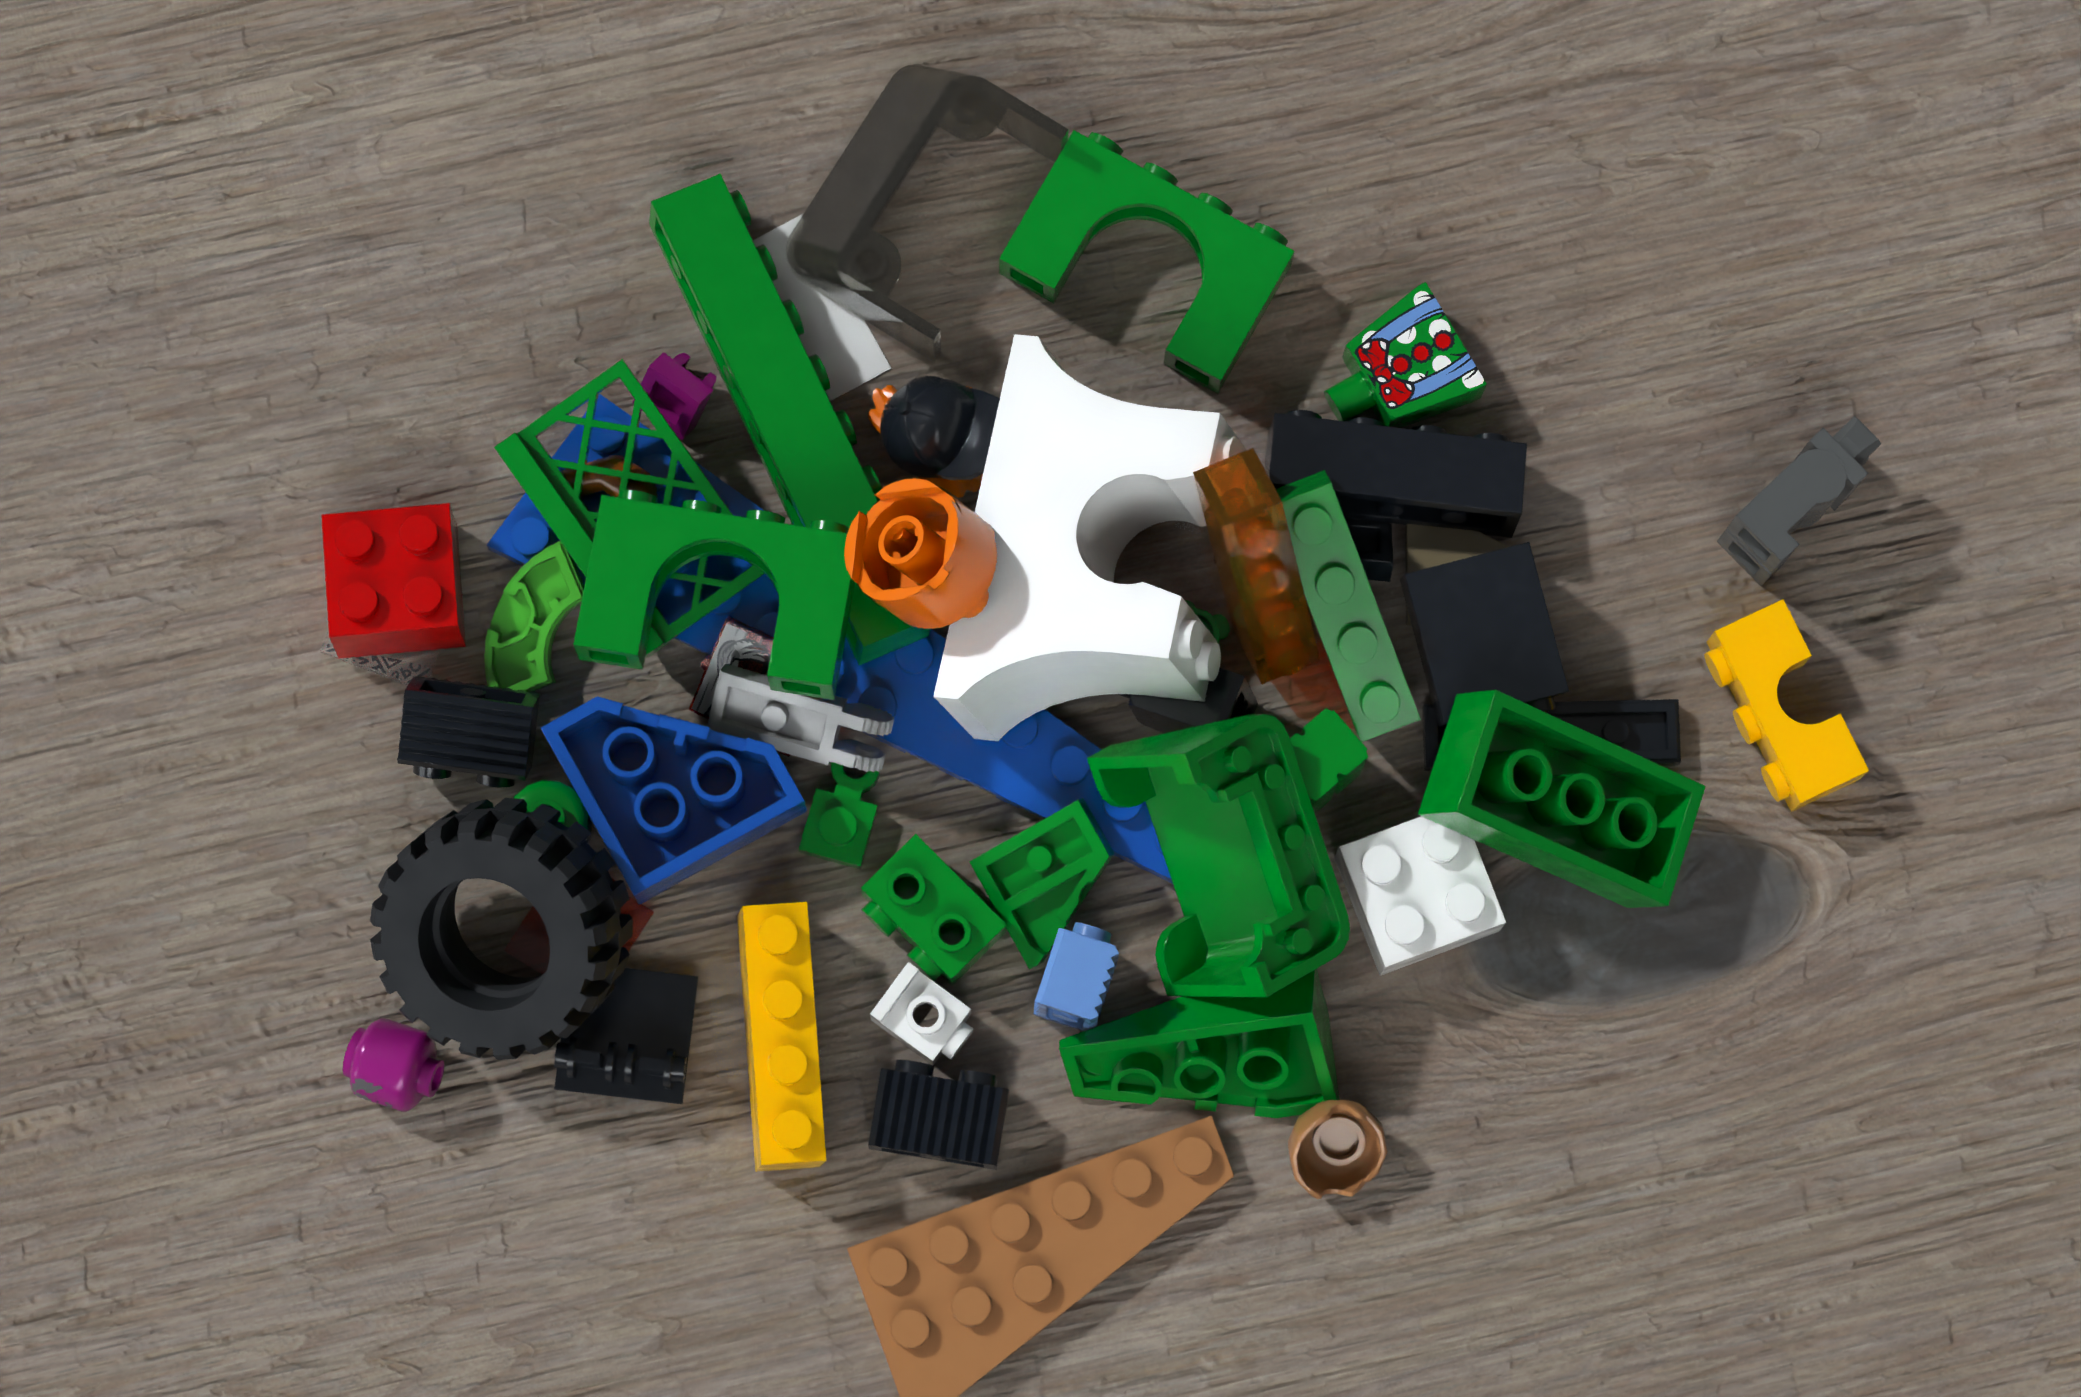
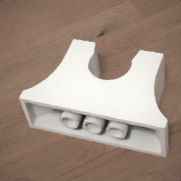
(1065, 495)

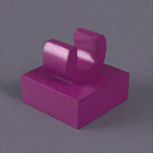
(677, 392)

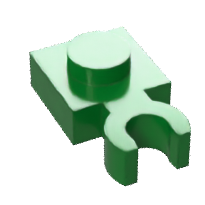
(839, 821)

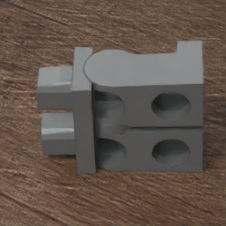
(1797, 498)

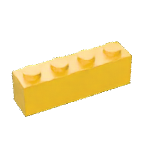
(781, 1036)

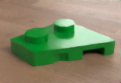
(1044, 876)

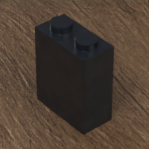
(1485, 629)

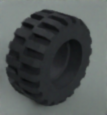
(443, 977)

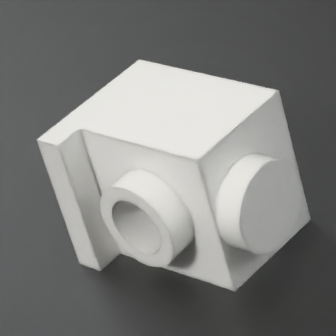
(896, 1012)

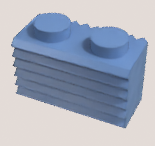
(1077, 977)

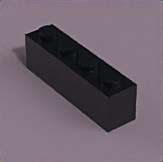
(1403, 473)

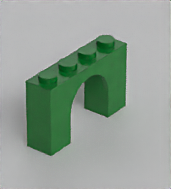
(1098, 188)
(645, 542)

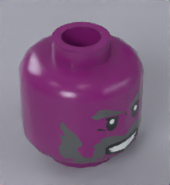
(392, 1065)

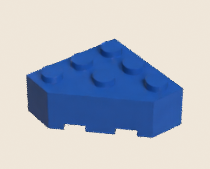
(669, 790)

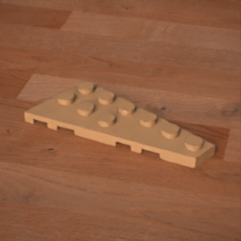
(998, 1271)

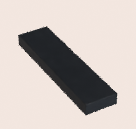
(1638, 726)

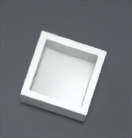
(1418, 892)

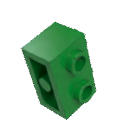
(931, 911)

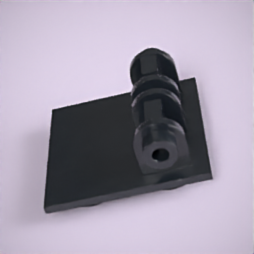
(633, 1041)

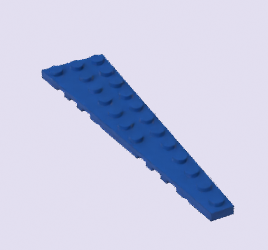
(1032, 767)

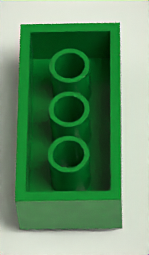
(1561, 799)

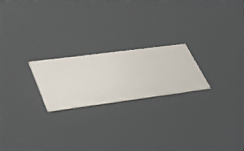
(830, 330)

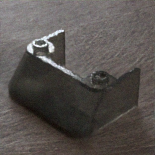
(835, 238)

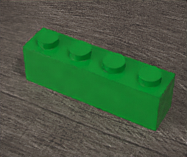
(1345, 610)

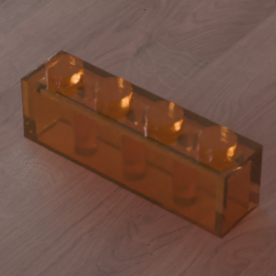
(1257, 565)

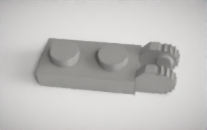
(796, 722)

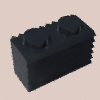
(468, 731)
(939, 1115)

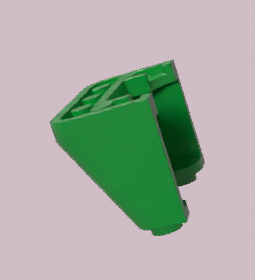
(1238, 852)

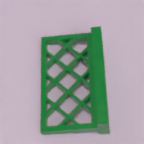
(570, 517)

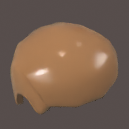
(1336, 1148)

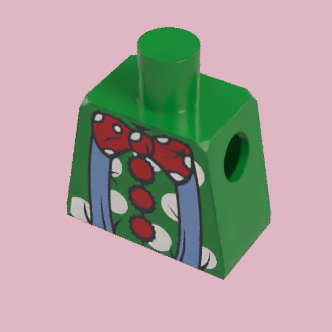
(1406, 366)

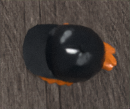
(937, 430)

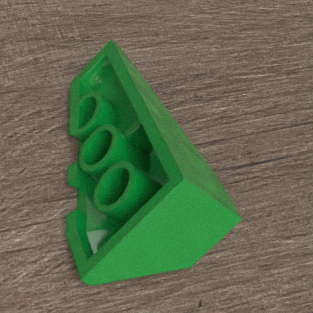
(1213, 1051)

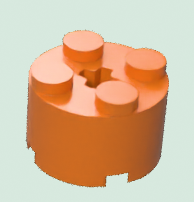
(922, 554)

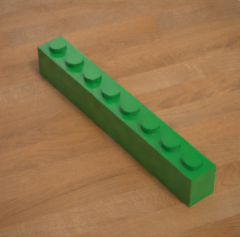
(772, 378)

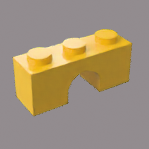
(1800, 757)

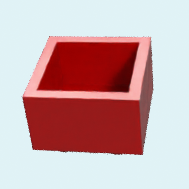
(393, 580)

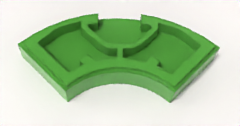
(528, 618)

